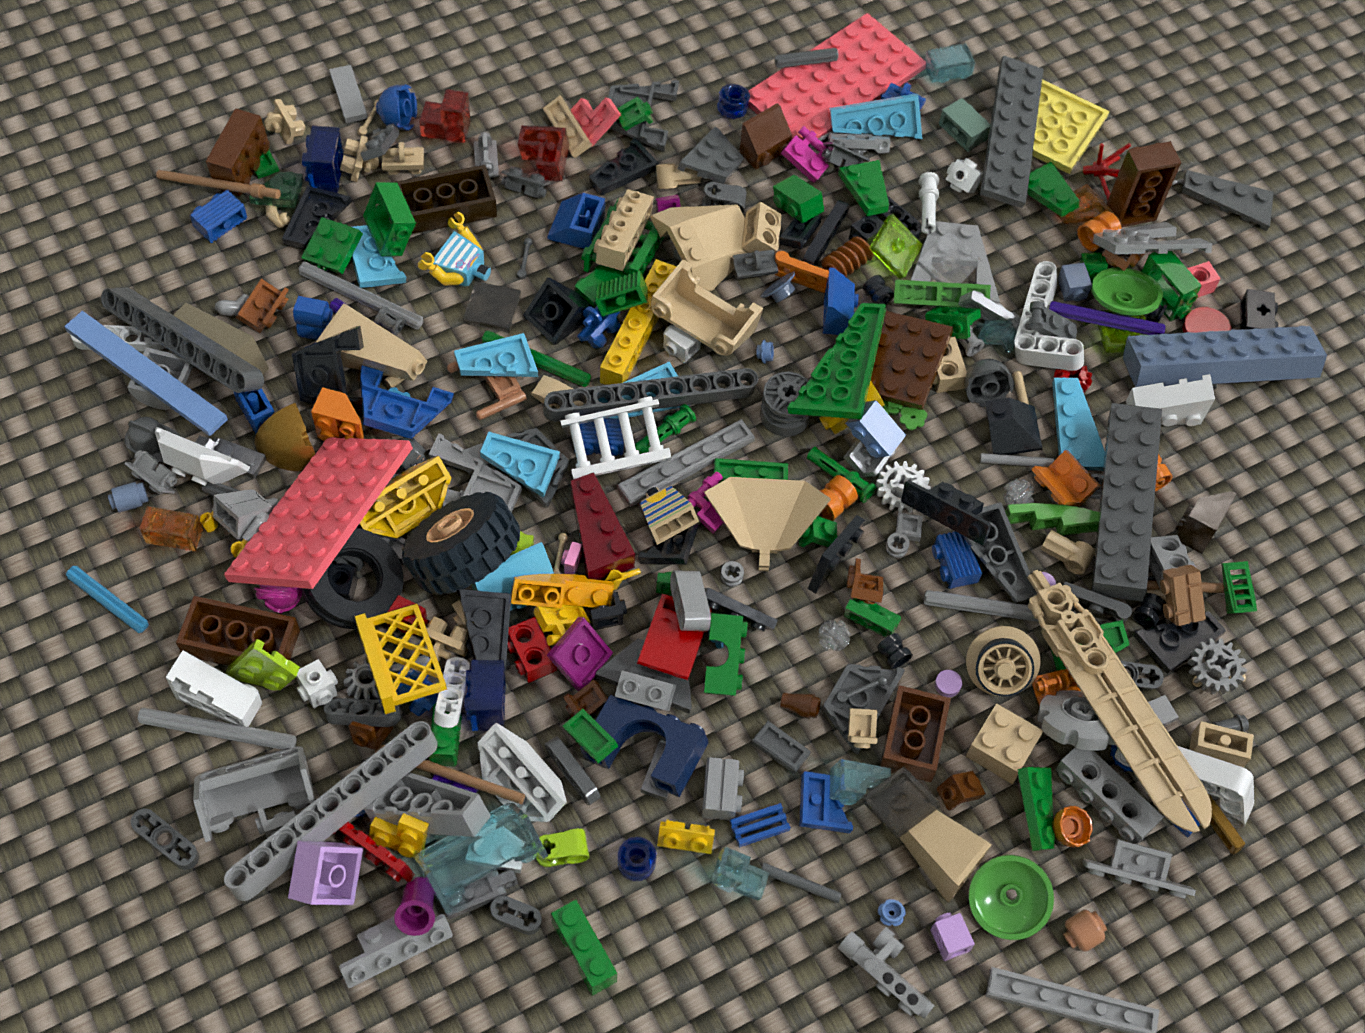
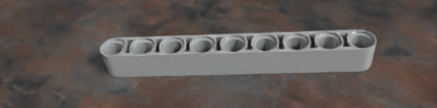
(320, 813)

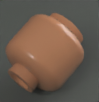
(1085, 930)

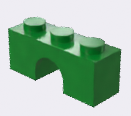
(725, 678)
(585, 947)

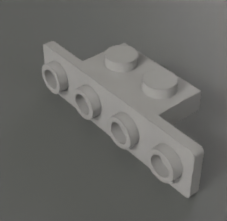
(1141, 864)
(388, 946)

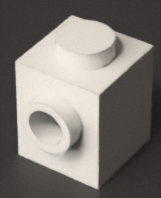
(680, 343)

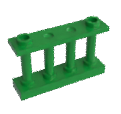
(642, 256)

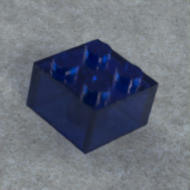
(323, 158)
(485, 694)

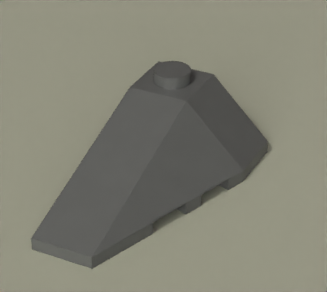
(1004, 555)

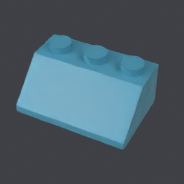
(526, 562)

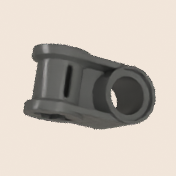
(724, 195)

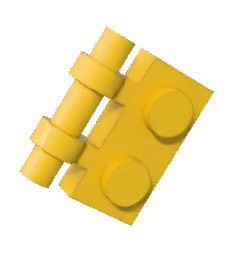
(558, 620)

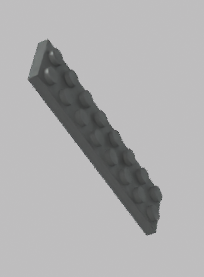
(1012, 132)

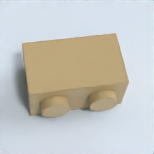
(1222, 743)

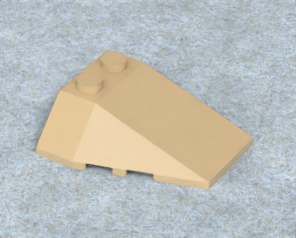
(704, 238)

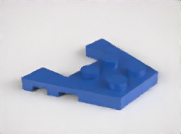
(395, 411)

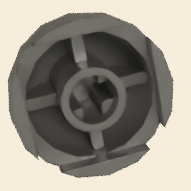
(987, 381)

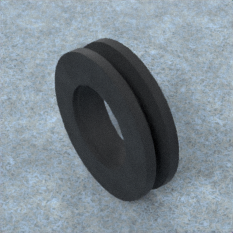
(389, 579)

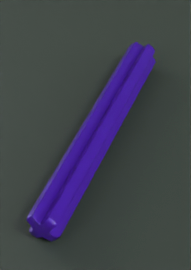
(1107, 319)

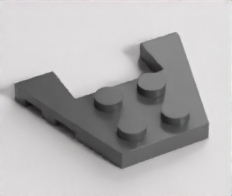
(624, 93)

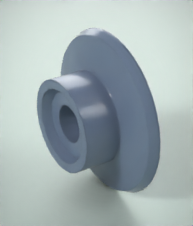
(781, 288)

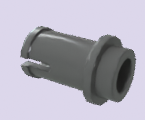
(1237, 723)

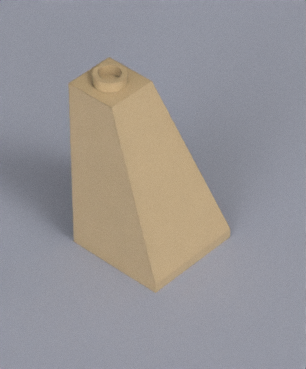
(381, 348)
(945, 851)

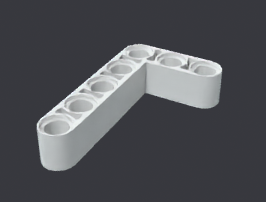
(1032, 346)
(1223, 780)

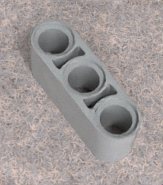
(690, 600)

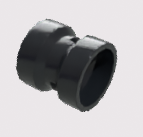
(878, 290)
(1148, 613)
(894, 650)

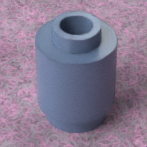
(128, 496)

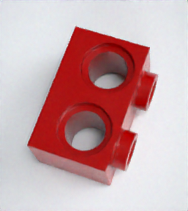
(533, 649)

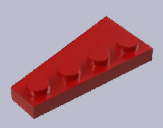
(396, 867)

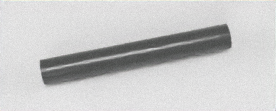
(802, 883)

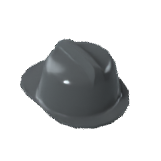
(142, 436)

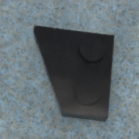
(671, 551)

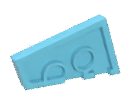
(497, 358)
(521, 460)

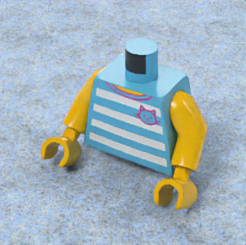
(458, 259)

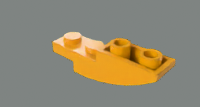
(560, 590)

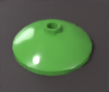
(1127, 291)
(1017, 916)

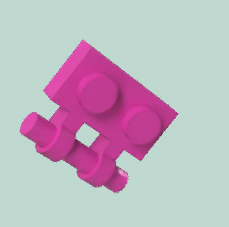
(804, 157)
(707, 513)

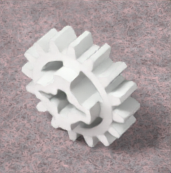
(893, 491)

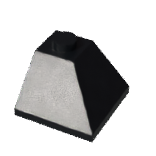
(556, 311)
(1012, 427)

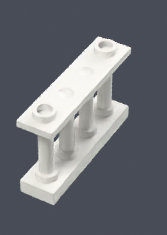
(632, 456)

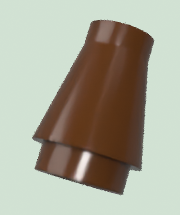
(802, 704)

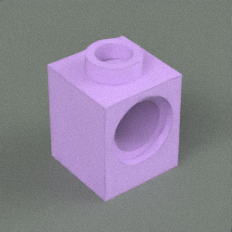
(951, 936)

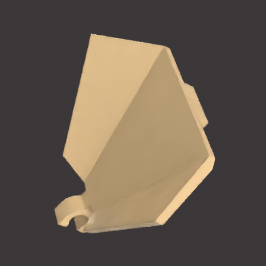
(766, 512)

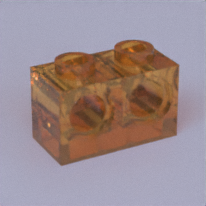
(171, 528)

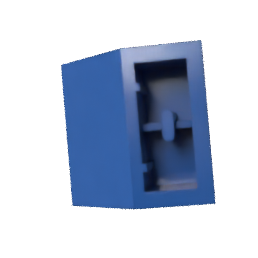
(578, 220)

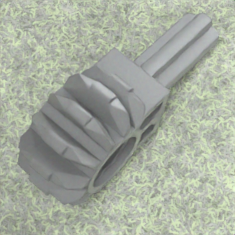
(361, 672)

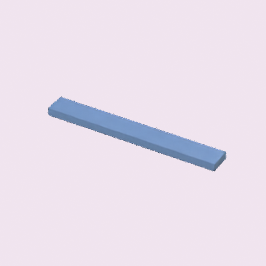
(146, 373)

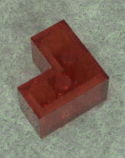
(447, 119)
(546, 146)

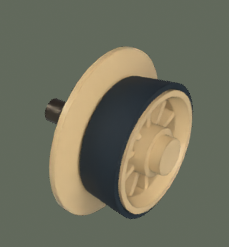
(1003, 661)

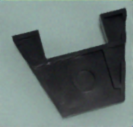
(322, 366)

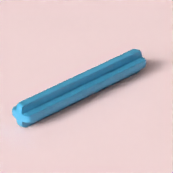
(107, 599)

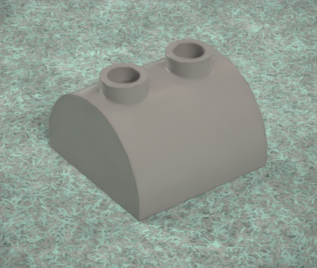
(170, 363)

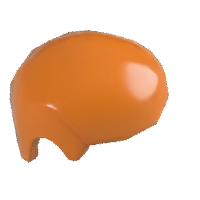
(1072, 826)

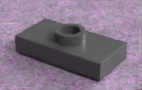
(781, 747)

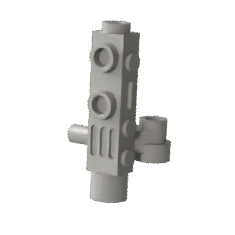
(888, 979)

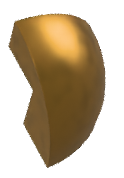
(285, 440)

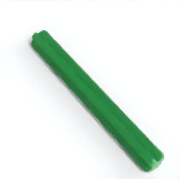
(550, 364)

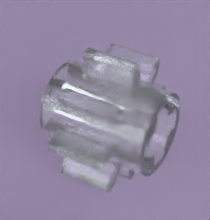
(1018, 492)
(834, 635)

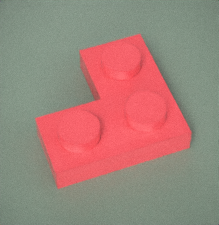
(595, 121)

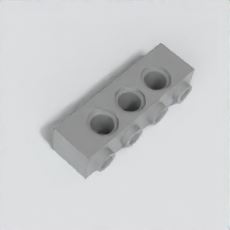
(1123, 795)

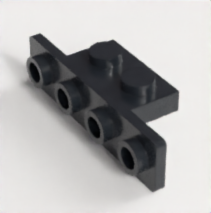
(949, 508)

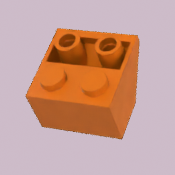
(335, 416)

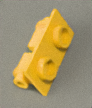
(675, 836)

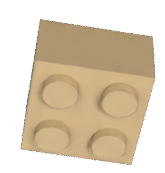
(1004, 743)

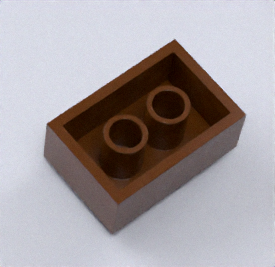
(238, 149)
(915, 732)

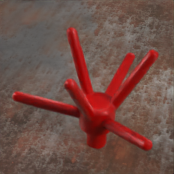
(1101, 168)

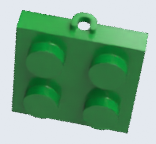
(332, 245)

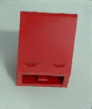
(666, 645)

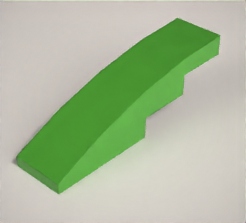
(935, 292)
(1064, 518)

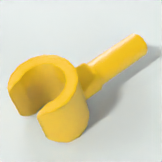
(617, 577)

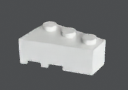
(1180, 403)
(213, 691)

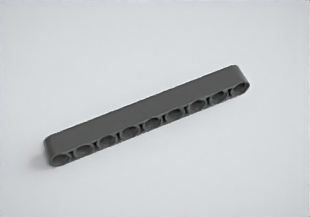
(182, 339)
(660, 387)

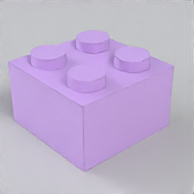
(325, 873)

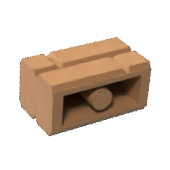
(1183, 595)

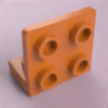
(1067, 480)

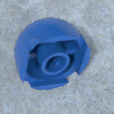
(397, 106)

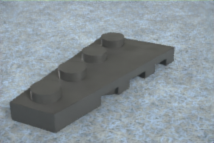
(1244, 200)

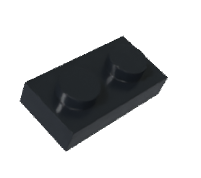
(798, 233)

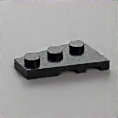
(625, 168)
(487, 622)

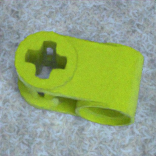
(565, 848)

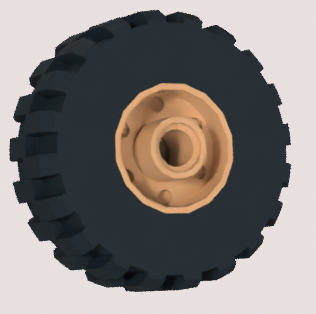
(461, 543)

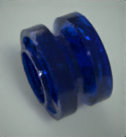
(733, 101)
(641, 847)

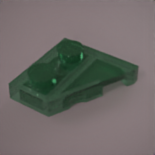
(289, 186)

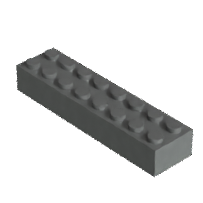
(1127, 502)

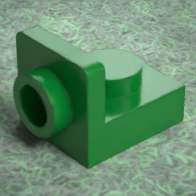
(634, 113)
(1094, 263)

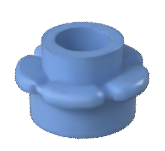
(765, 351)
(896, 907)

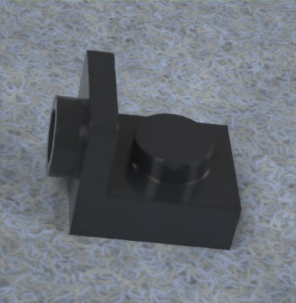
(608, 616)

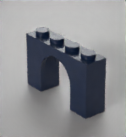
(683, 741)

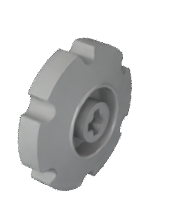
(1072, 721)

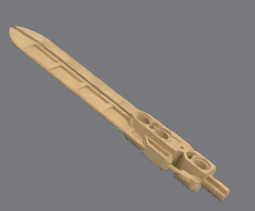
(1120, 705)

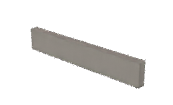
(686, 462)
(1071, 1002)

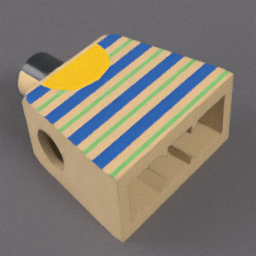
(667, 513)

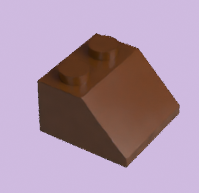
(764, 137)

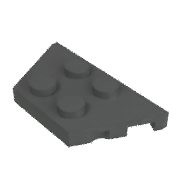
(713, 157)
(535, 437)
(627, 661)
(873, 698)

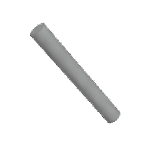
(1015, 460)

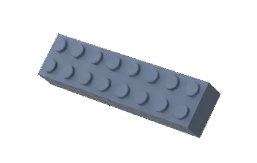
(1225, 355)

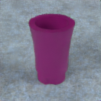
(416, 912)

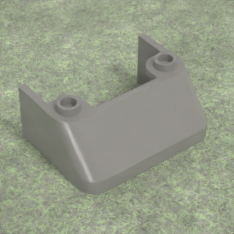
(251, 785)

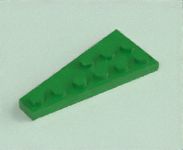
(844, 373)

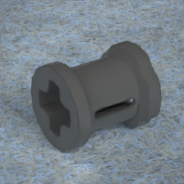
(389, 321)

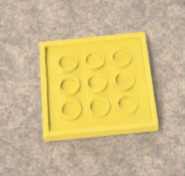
(1064, 126)

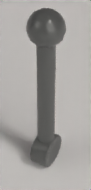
(521, 274)
(842, 696)

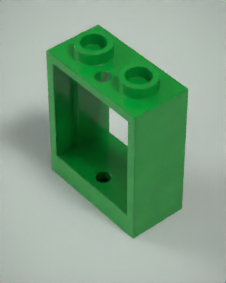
(389, 238)
(1179, 276)

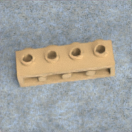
(624, 229)

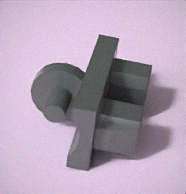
(755, 264)

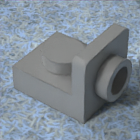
(272, 825)

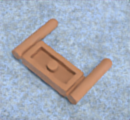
(505, 389)

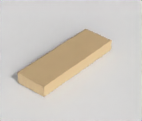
(562, 117)

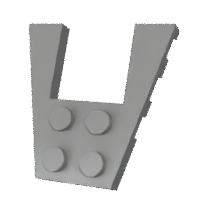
(972, 239)
(1139, 239)
(483, 476)

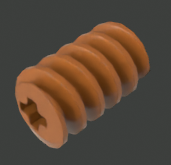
(849, 256)

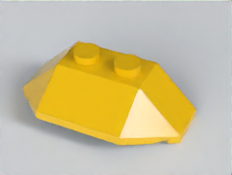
(408, 499)

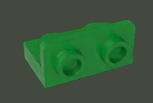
(958, 317)
(872, 617)

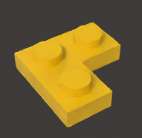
(406, 838)

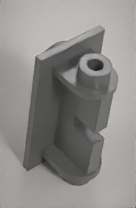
(836, 152)
(516, 179)

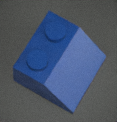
(838, 302)

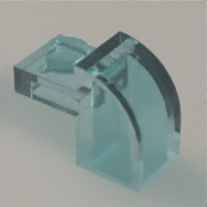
(735, 874)

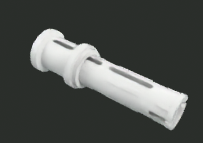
(928, 195)

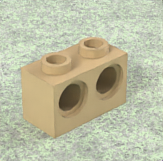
(761, 229)
(951, 365)

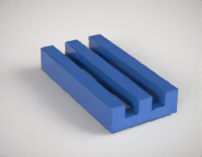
(781, 817)

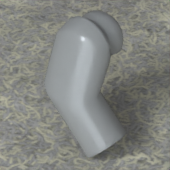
(229, 307)

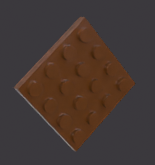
(908, 358)

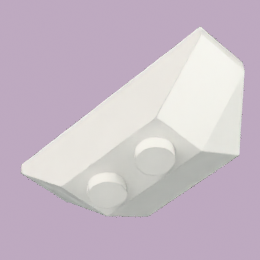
(197, 460)
(516, 765)

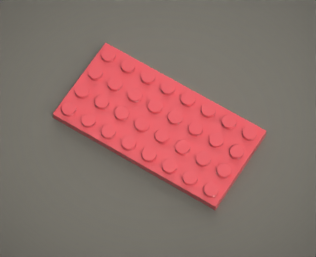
(865, 67)
(318, 513)

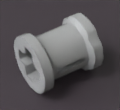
(972, 345)

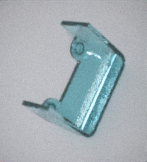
(462, 860)

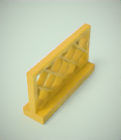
(379, 666)

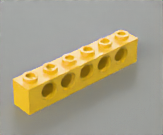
(634, 331)

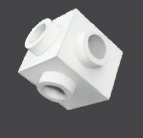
(971, 178)
(316, 684)

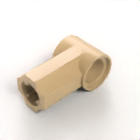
(670, 177)
(1074, 555)

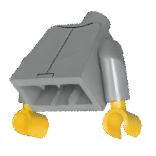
(239, 514)

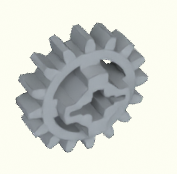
(1217, 666)

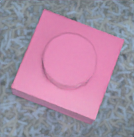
(571, 558)

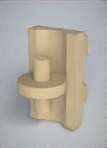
(282, 121)
(403, 159)
(354, 165)
(454, 643)

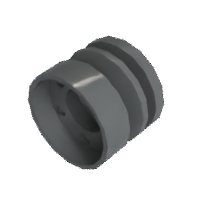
(776, 398)

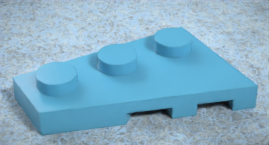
(371, 267)

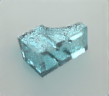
(852, 779)

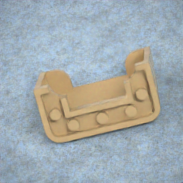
(702, 313)

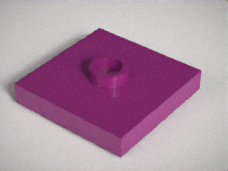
(580, 653)

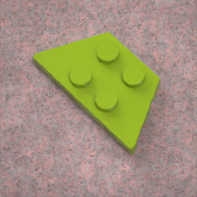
(263, 669)

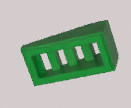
(1230, 597)

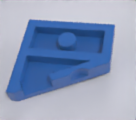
(816, 806)

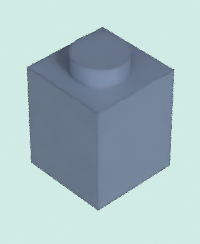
(1074, 282)

